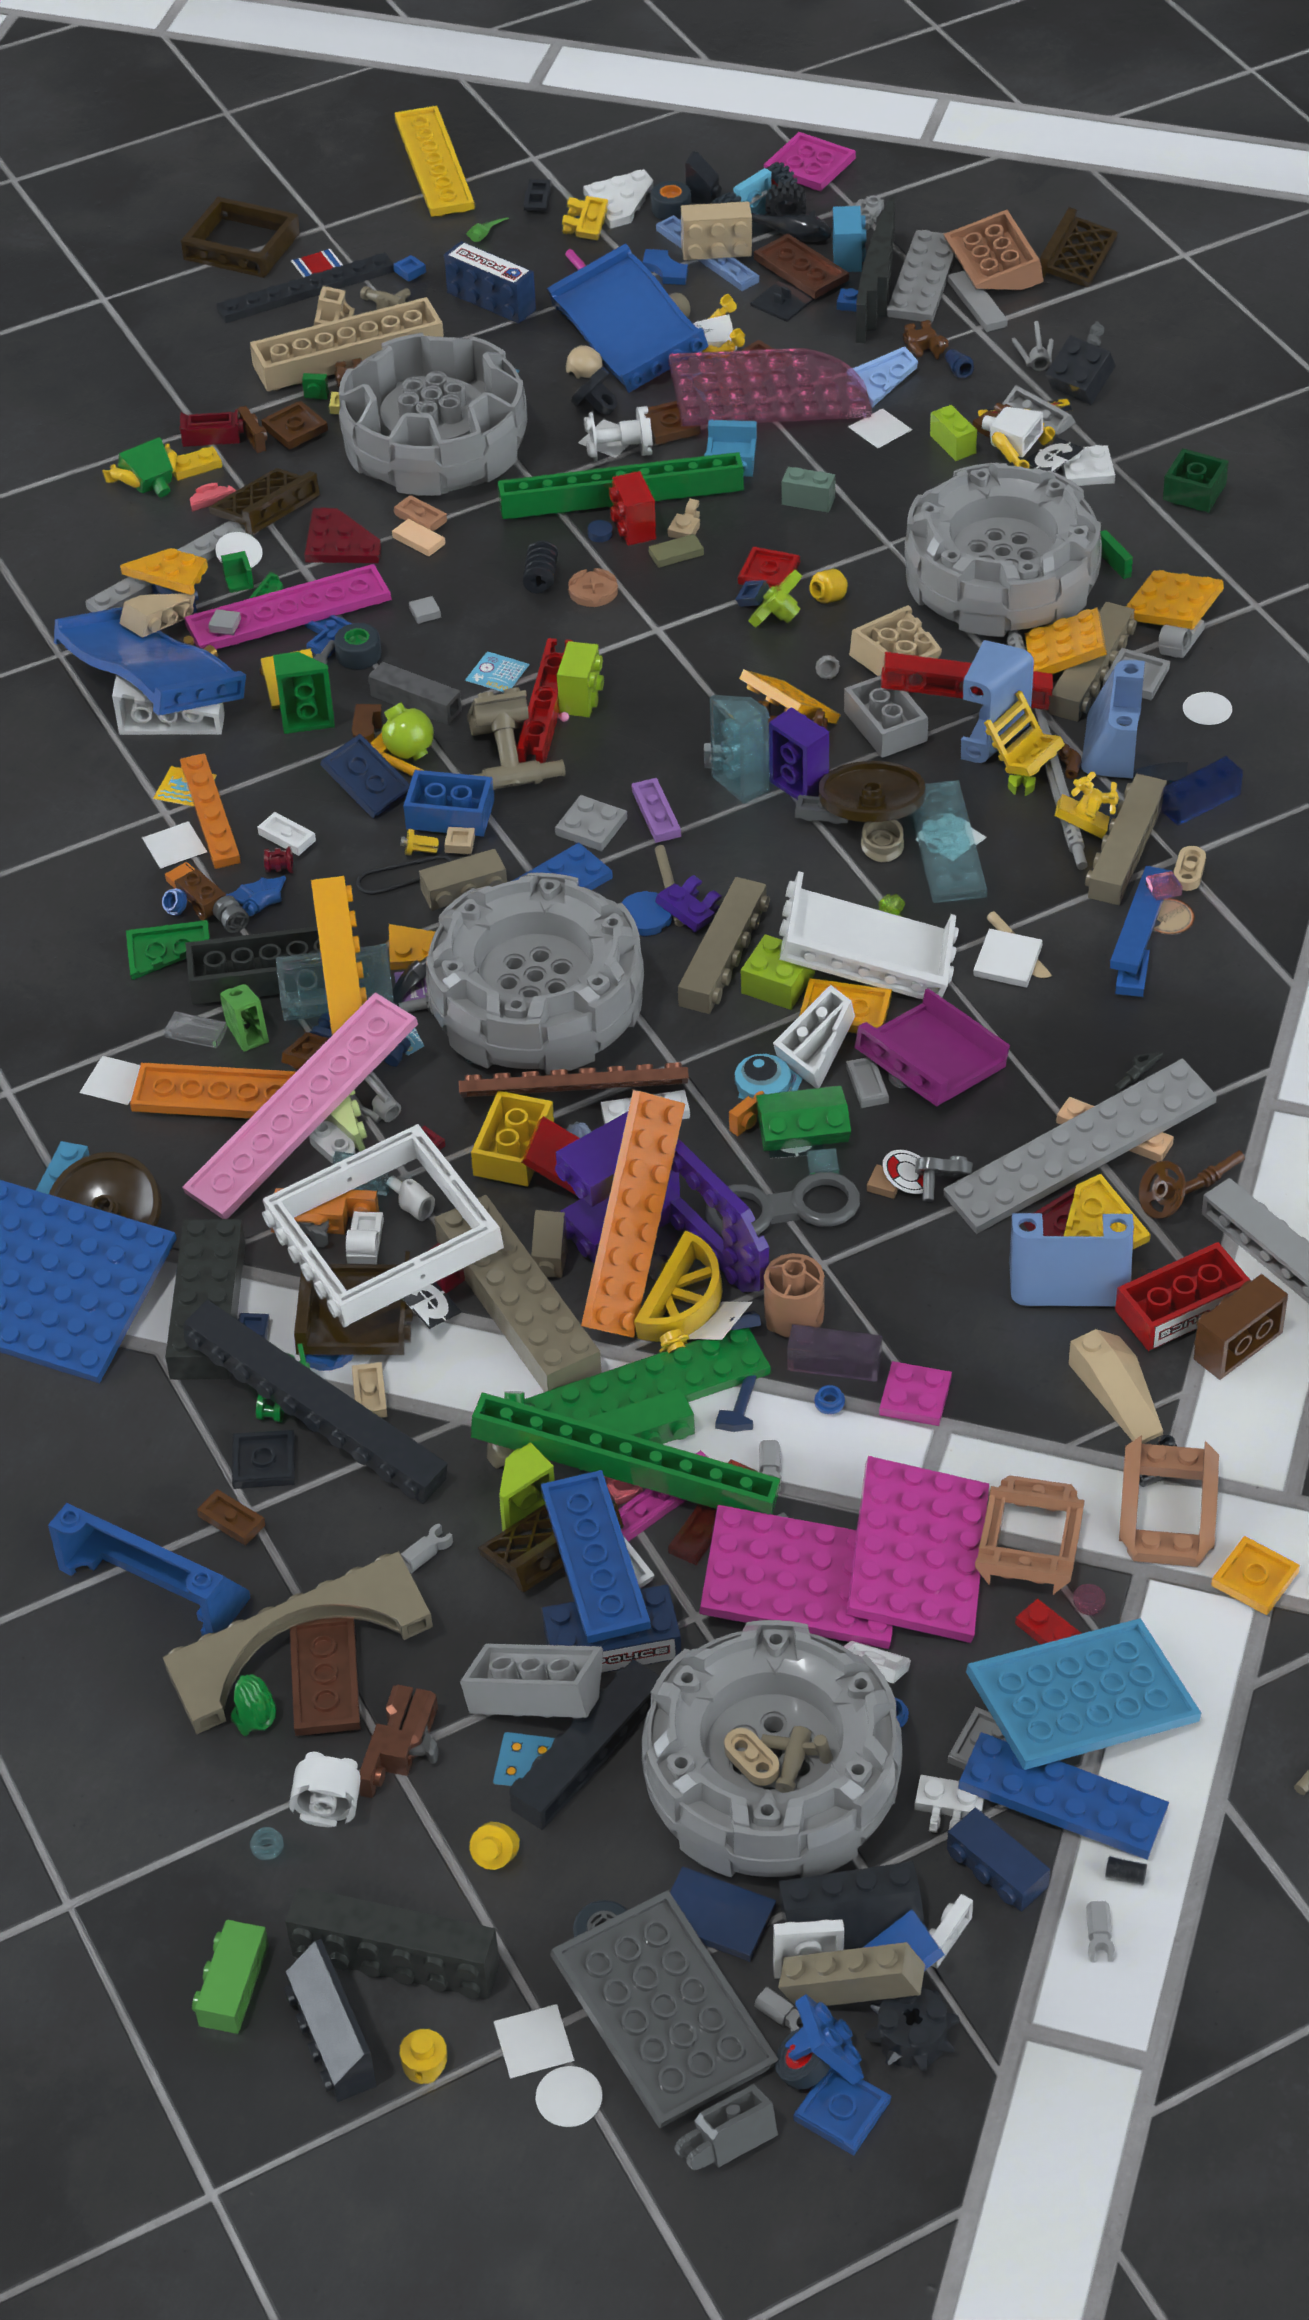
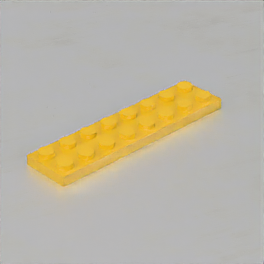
(434, 161)

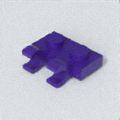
(685, 907)

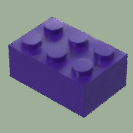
(797, 753)

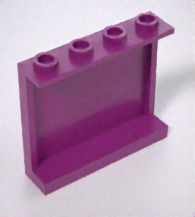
(934, 1049)

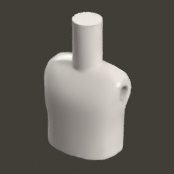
(413, 1197)

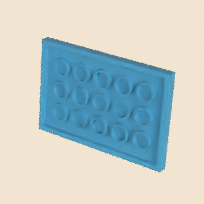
(1082, 1693)

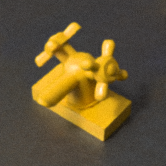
(1085, 812)

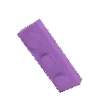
(656, 810)

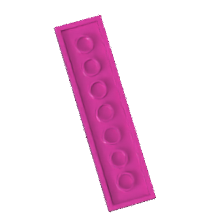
(293, 607)

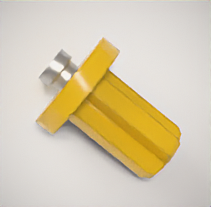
(419, 843)

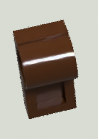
(200, 892)

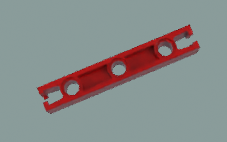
(946, 678)
(543, 707)

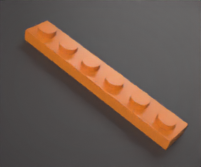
(210, 811)

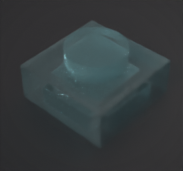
(822, 1161)

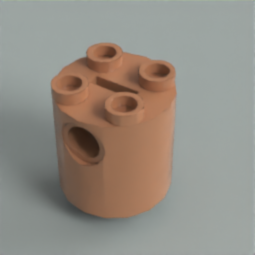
(793, 1293)

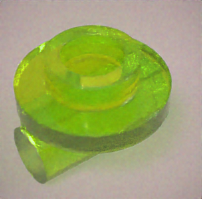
(891, 904)

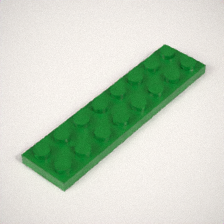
(697, 1369)

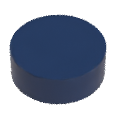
(599, 531)

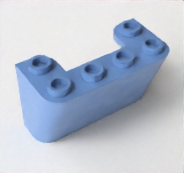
(1000, 674)
(1107, 745)
(1069, 1267)

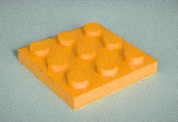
(1174, 599)
(1067, 642)
(783, 693)

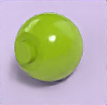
(407, 732)

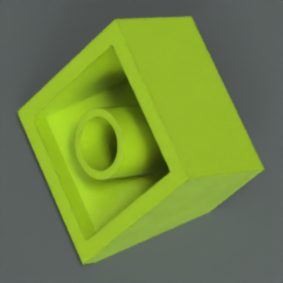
(521, 1484)

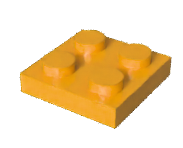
(1255, 1575)

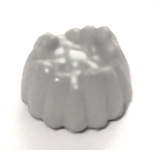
(827, 667)

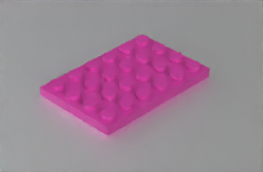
(918, 1549)
(785, 1572)

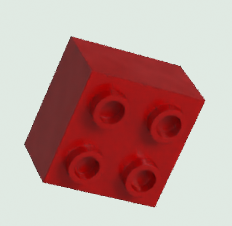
(633, 508)

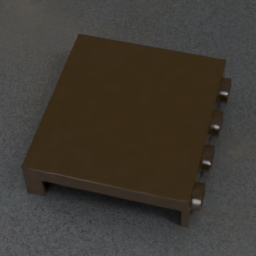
(375, 1334)

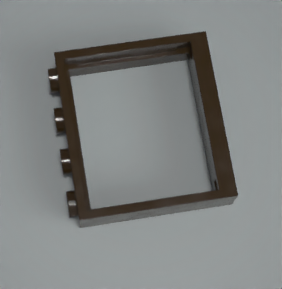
(237, 258)

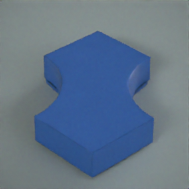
(661, 264)

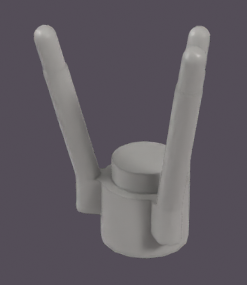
(1039, 357)
(383, 1104)

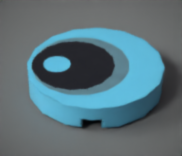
(763, 1074)

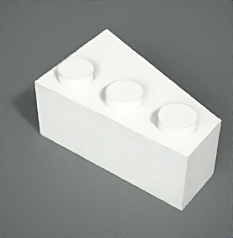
(816, 1036)

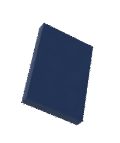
(366, 775)
(723, 1913)

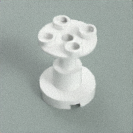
(628, 432)

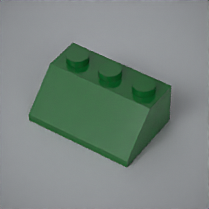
(303, 693)
(803, 1118)

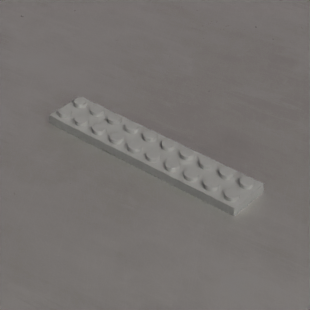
(1079, 1146)

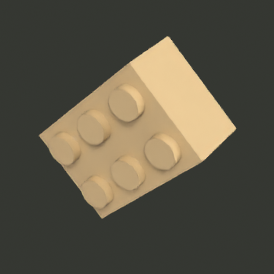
(716, 230)

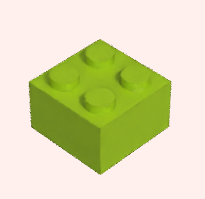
(579, 679)
(771, 978)

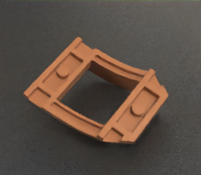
(1174, 1463)
(1024, 1564)

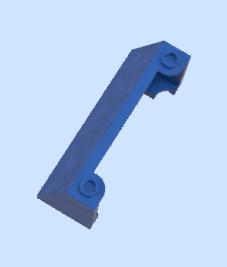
(87, 1540)

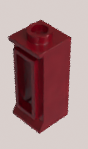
(211, 428)

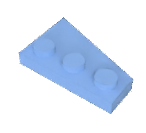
(886, 373)

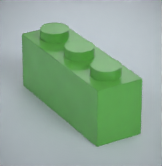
(230, 1976)

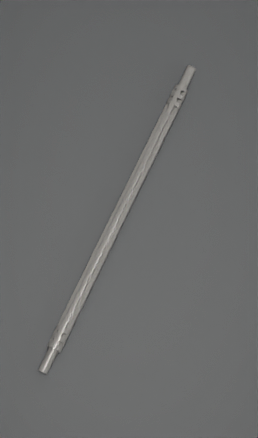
(1055, 775)

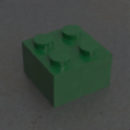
(1195, 480)

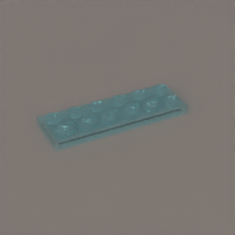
(948, 844)

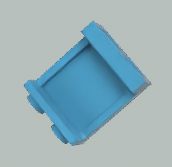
(732, 437)

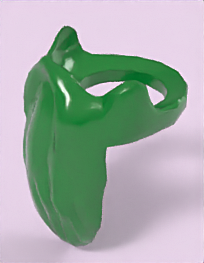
(254, 1705)

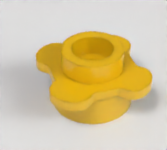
(673, 1340)

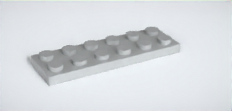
(922, 278)

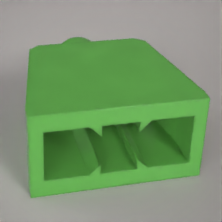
(243, 1006)

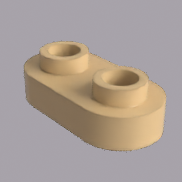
(1190, 867)
(754, 1758)

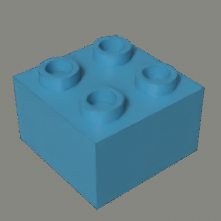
(849, 238)

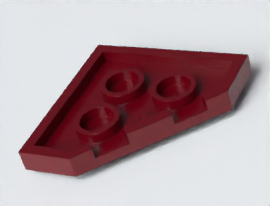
(339, 539)

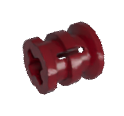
(278, 860)

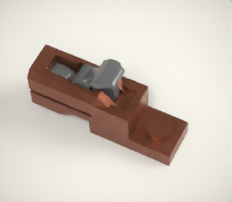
(400, 1740)

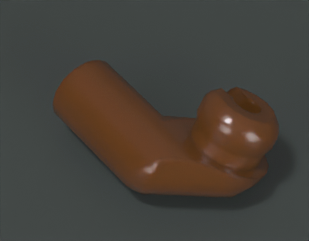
(1071, 759)

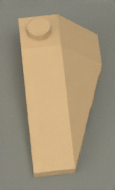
(1116, 1381)

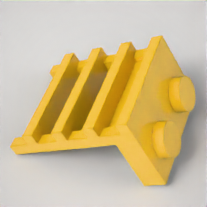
(1029, 749)

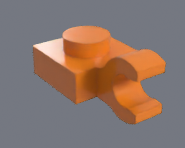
(743, 1115)

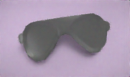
(1095, 331)

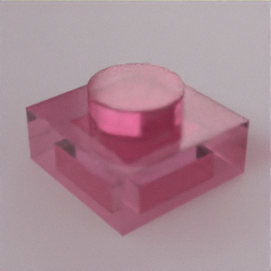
(1164, 885)

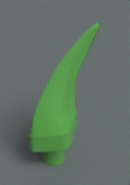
(479, 231)

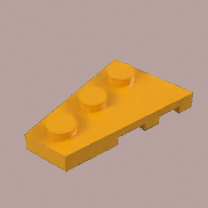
(407, 945)

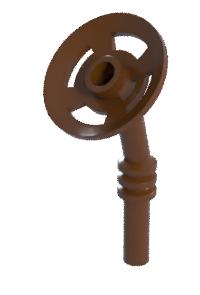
(1170, 1192)

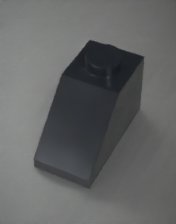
(701, 180)

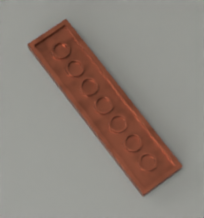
(585, 1080)

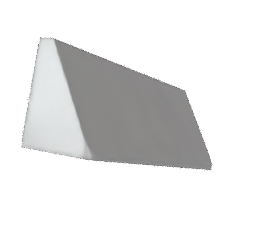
(1052, 415)

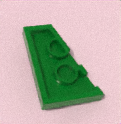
(161, 945)

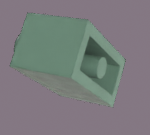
(808, 489)

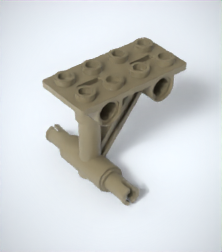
(500, 716)

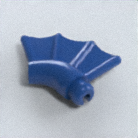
(259, 894)

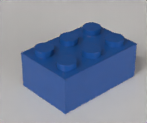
(447, 801)

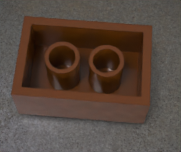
(1240, 1326)

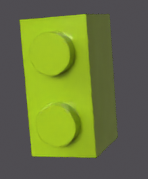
(953, 432)

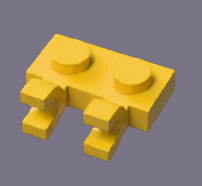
(591, 218)

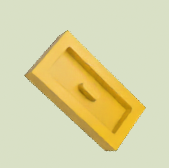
(197, 463)

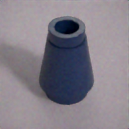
(960, 364)

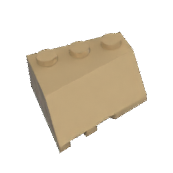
(891, 633)

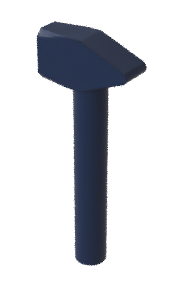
(735, 1420)

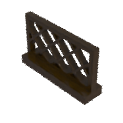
(1061, 243)
(267, 499)
(536, 1561)

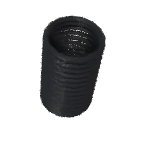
(1121, 1866)

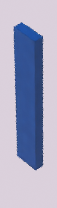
(1137, 926)

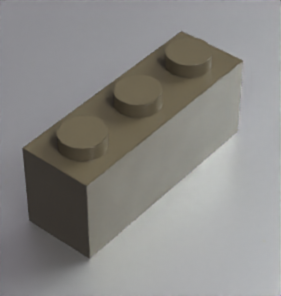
(451, 879)

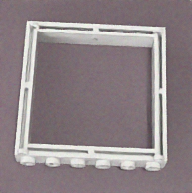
(407, 1277)

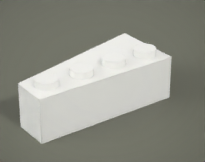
(136, 715)

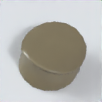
(882, 840)

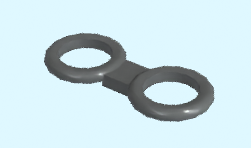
(790, 1205)

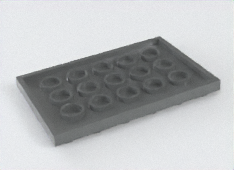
(664, 2008)

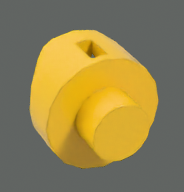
(494, 1845)
(423, 2055)

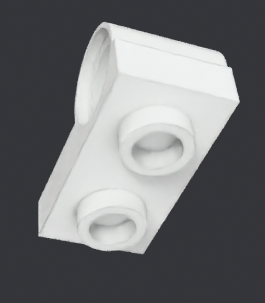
(364, 1238)

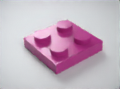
(915, 1393)

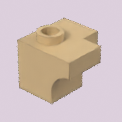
(332, 306)

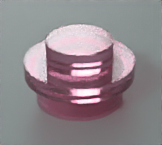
(1089, 1599)

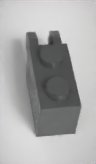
(729, 2129)

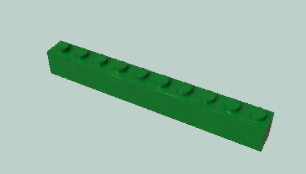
(591, 487)
(623, 1456)

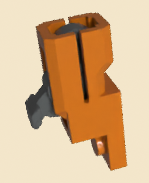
(334, 1214)

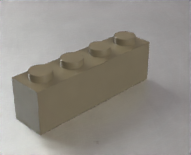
(853, 1974)

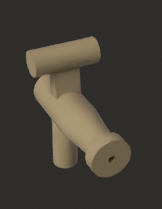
(384, 299)
(795, 1750)

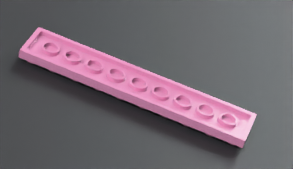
(300, 1106)

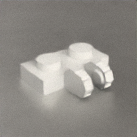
(944, 1798)

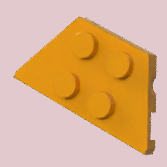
(168, 569)

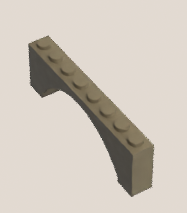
(371, 1593)

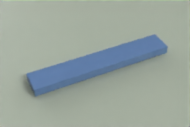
(727, 268)

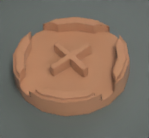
(593, 587)

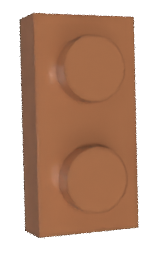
(420, 512)

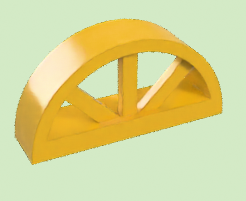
(649, 1321)

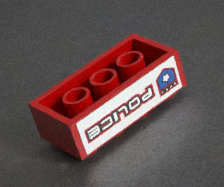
(1176, 1295)

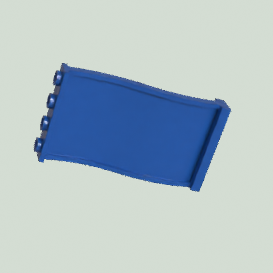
(626, 317)
(164, 669)

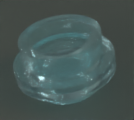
(264, 1836)

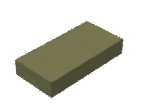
(676, 550)

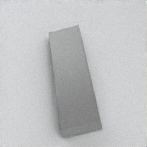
(977, 302)

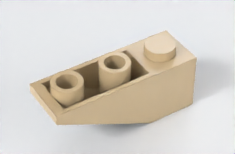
(155, 612)

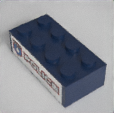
(490, 282)
(647, 1647)

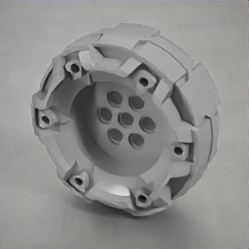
(433, 413)
(1002, 548)
(535, 973)
(767, 1682)

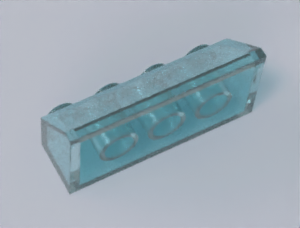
(740, 745)
(304, 984)

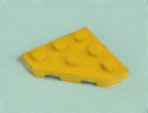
(1093, 1200)

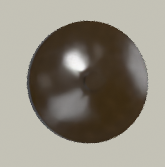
(872, 791)
(113, 1185)

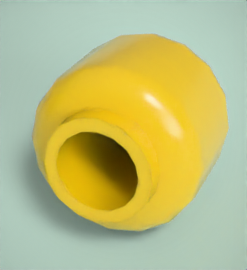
(828, 586)

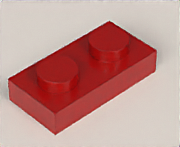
(1044, 1623)

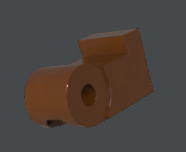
(367, 719)

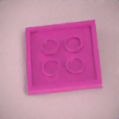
(813, 160)

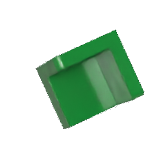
(237, 571)

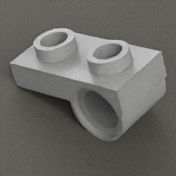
(1177, 640)

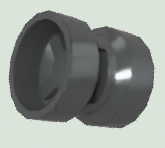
(230, 914)

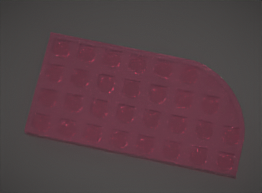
(766, 386)

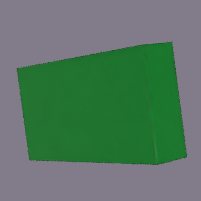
(1116, 555)

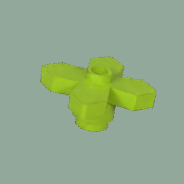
(778, 601)

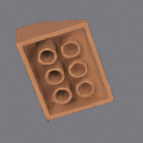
(996, 254)

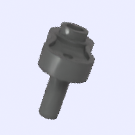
(929, 1167)

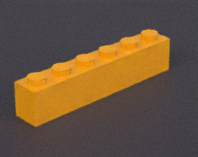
(338, 949)

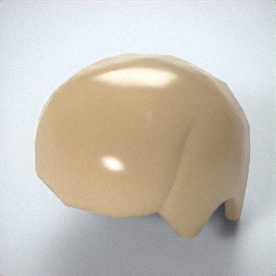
(583, 361)

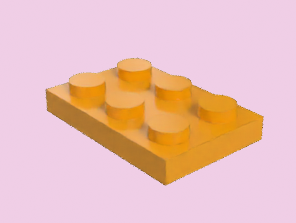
(868, 1002)

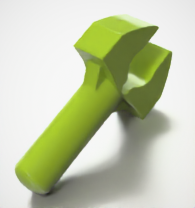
(1016, 780)

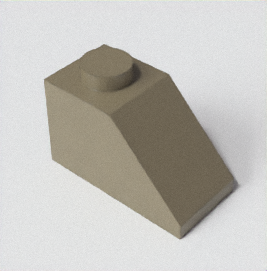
(550, 1242)

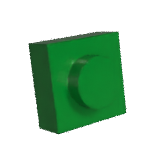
(315, 386)

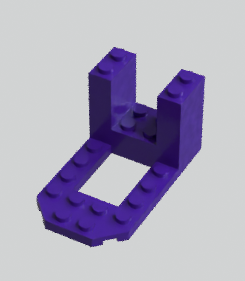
(590, 1170)

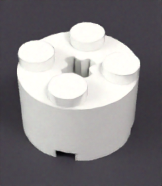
(325, 1789)

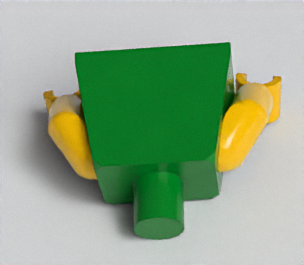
(145, 467)

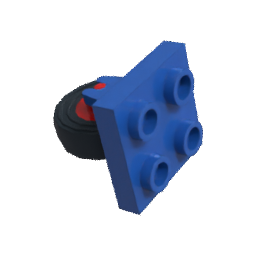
(817, 2048)

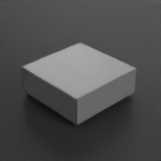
(424, 609)
(224, 622)

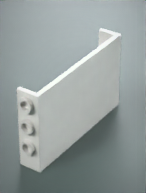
(866, 943)

